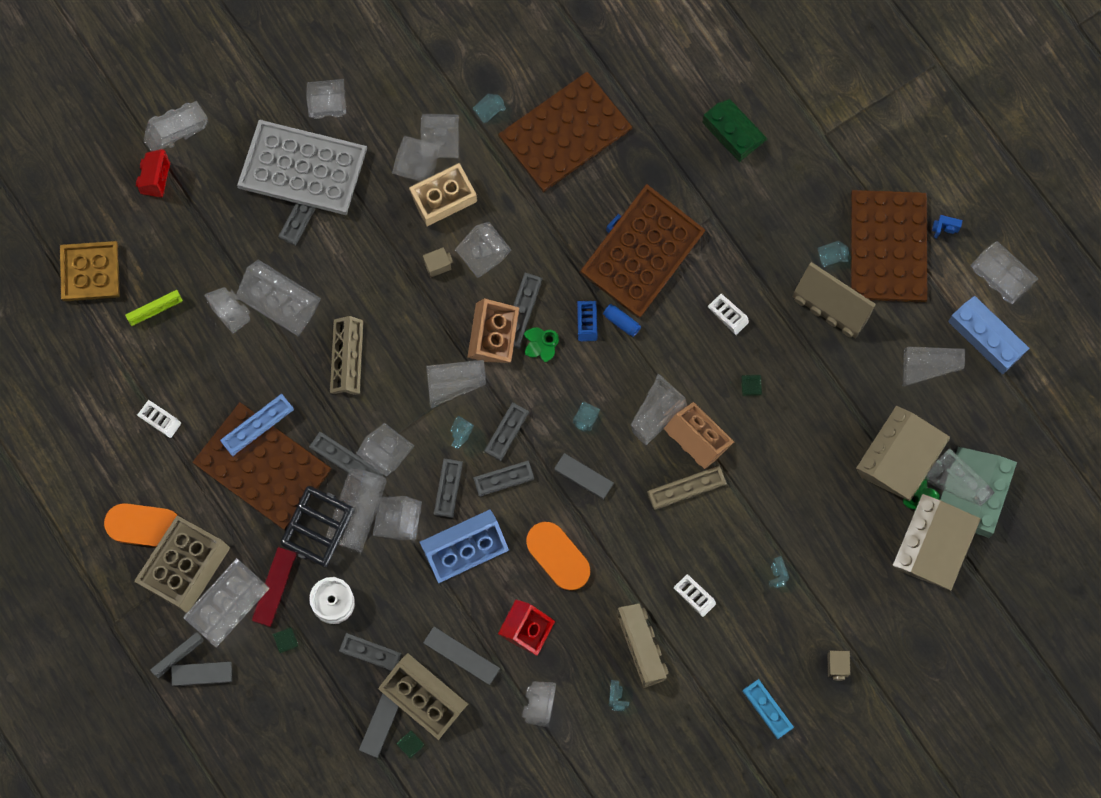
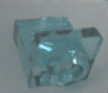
(833, 253)
(586, 416)
(461, 430)
(778, 568)
(615, 693)

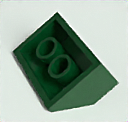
(733, 129)

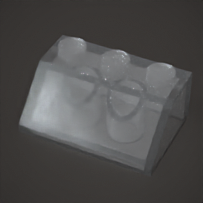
(1004, 272)

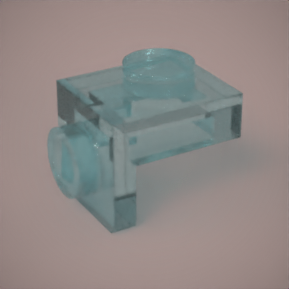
(489, 107)

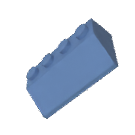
(988, 334)
(464, 546)

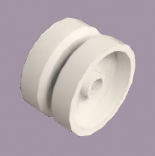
(340, 592)

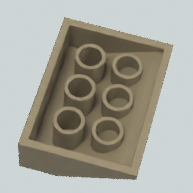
(833, 300)
(902, 453)
(936, 542)
(182, 564)

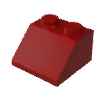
(154, 173)
(526, 627)

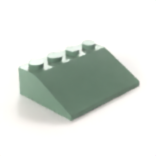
(997, 474)

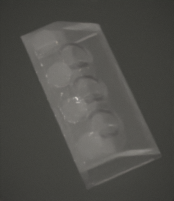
(277, 297)
(363, 493)
(226, 603)

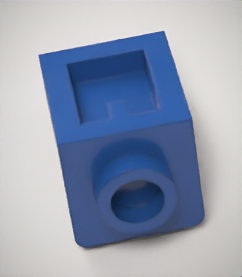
(949, 225)

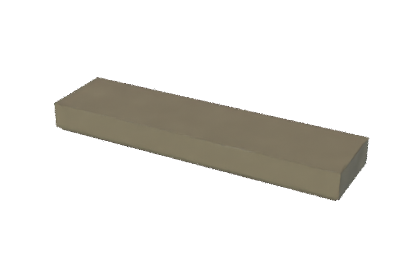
(686, 487)

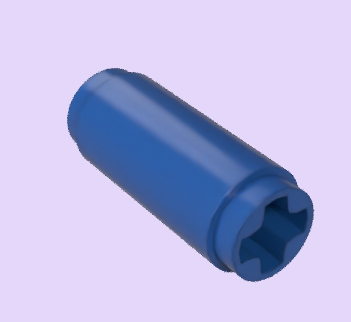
(622, 320)

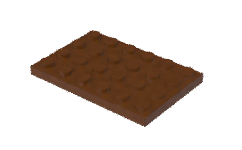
(565, 131)
(889, 245)
(642, 251)
(265, 473)

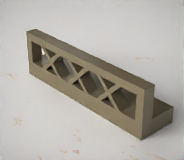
(349, 354)

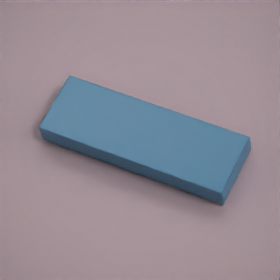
(768, 709)

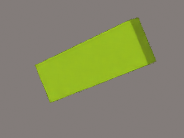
(154, 308)

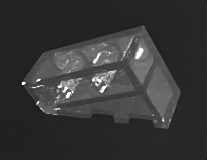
(454, 379)

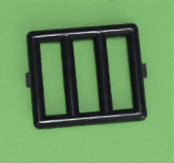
(339, 526)

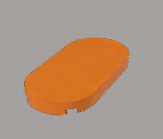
(138, 524)
(558, 556)

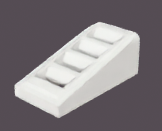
(734, 325)
(169, 425)
(706, 607)

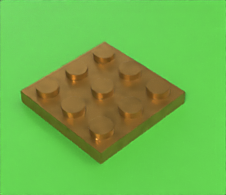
(89, 271)

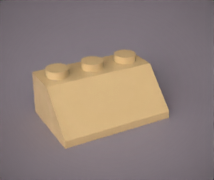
(443, 194)

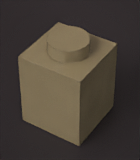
(437, 262)
(838, 665)

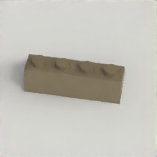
(641, 645)
(422, 696)

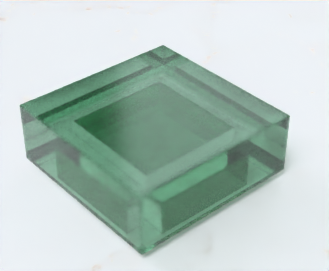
(751, 385)
(285, 640)
(410, 744)

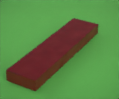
(276, 581)

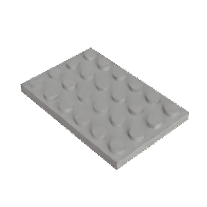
(302, 167)

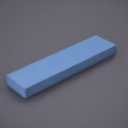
(257, 424)

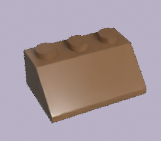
(493, 331)
(698, 435)

